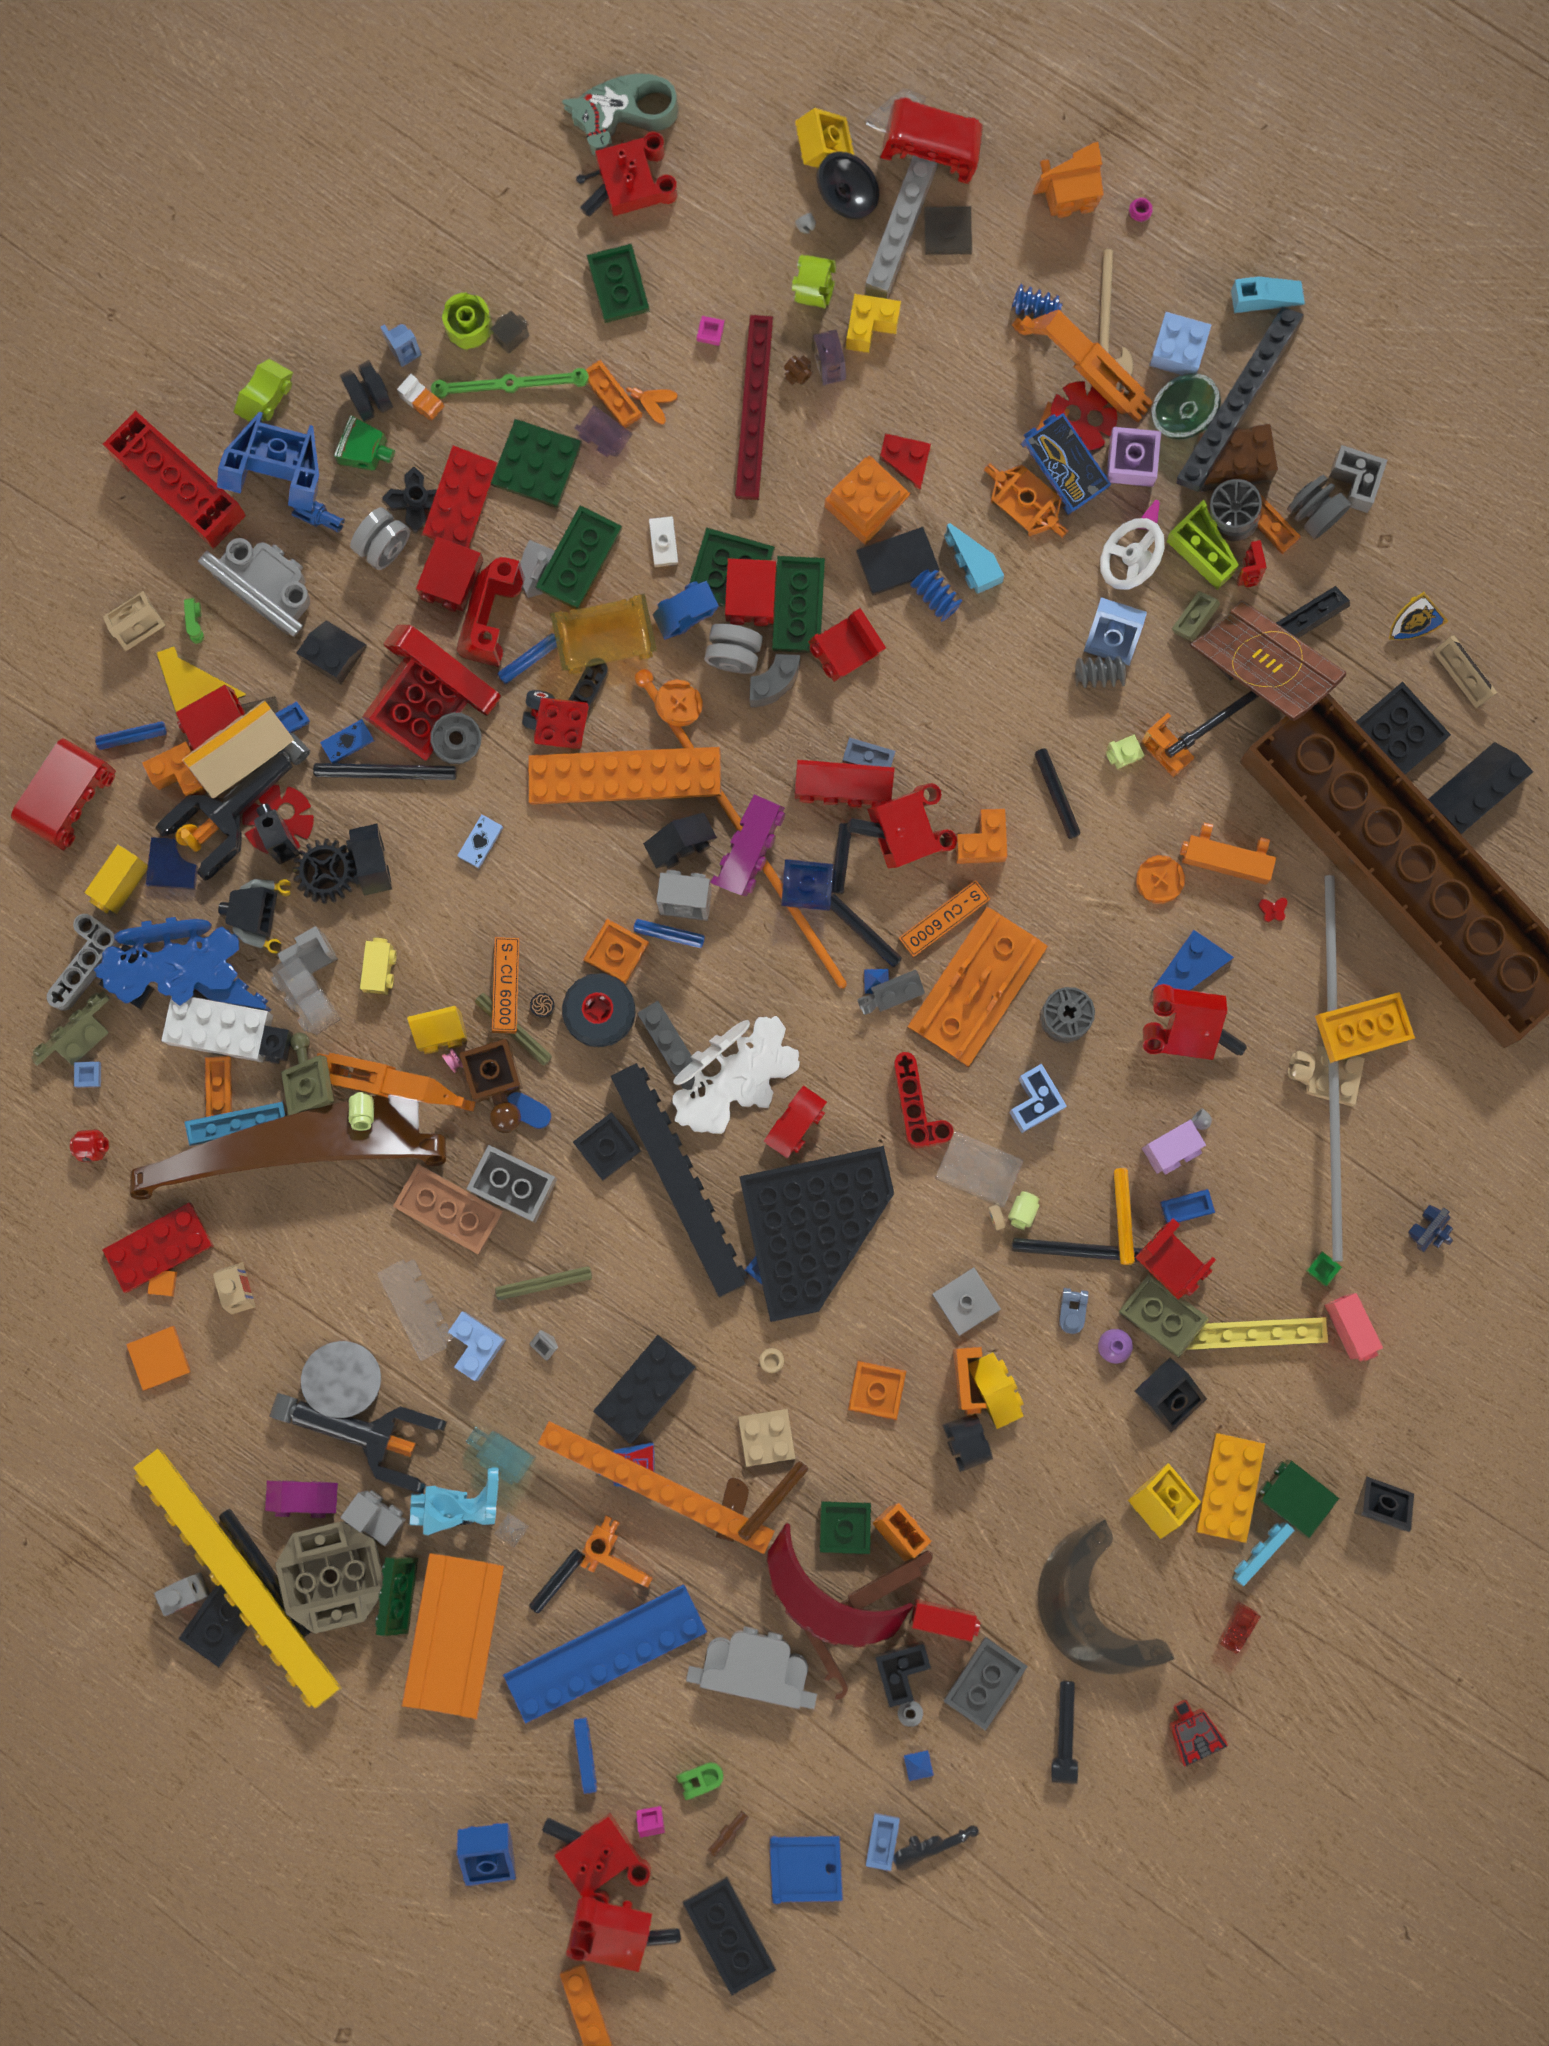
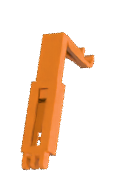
(1090, 361)
(386, 1080)

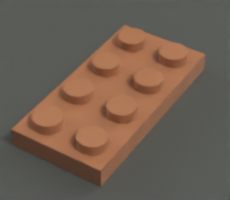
(448, 1209)

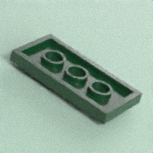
(579, 557)
(798, 602)

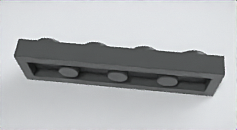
(667, 1041)

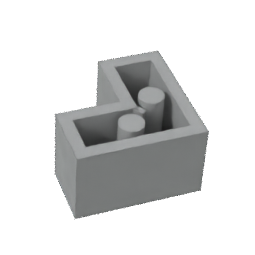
(1362, 472)
(373, 1516)

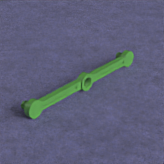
(578, 377)

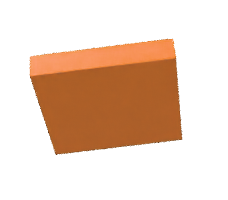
(616, 951)
(158, 1358)
(877, 1390)

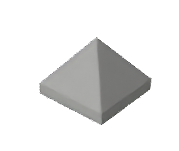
(544, 1344)

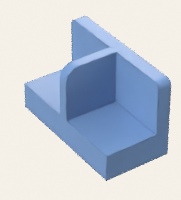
(401, 343)

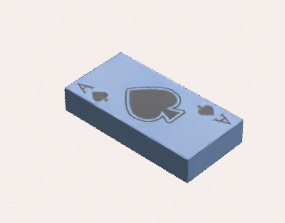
(480, 841)

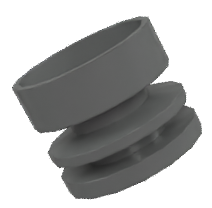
(1318, 506)
(1063, 1028)

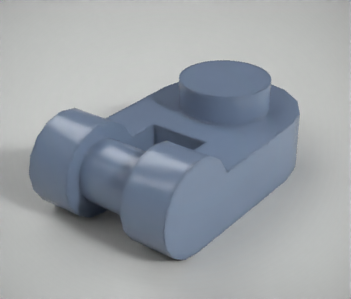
(1073, 1320)

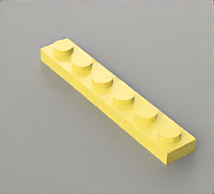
(1261, 1333)

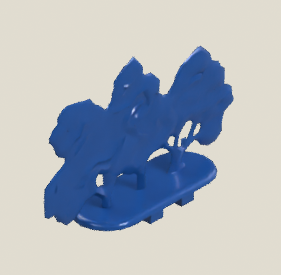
(175, 966)

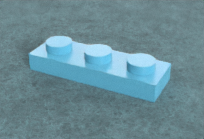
(1262, 1552)

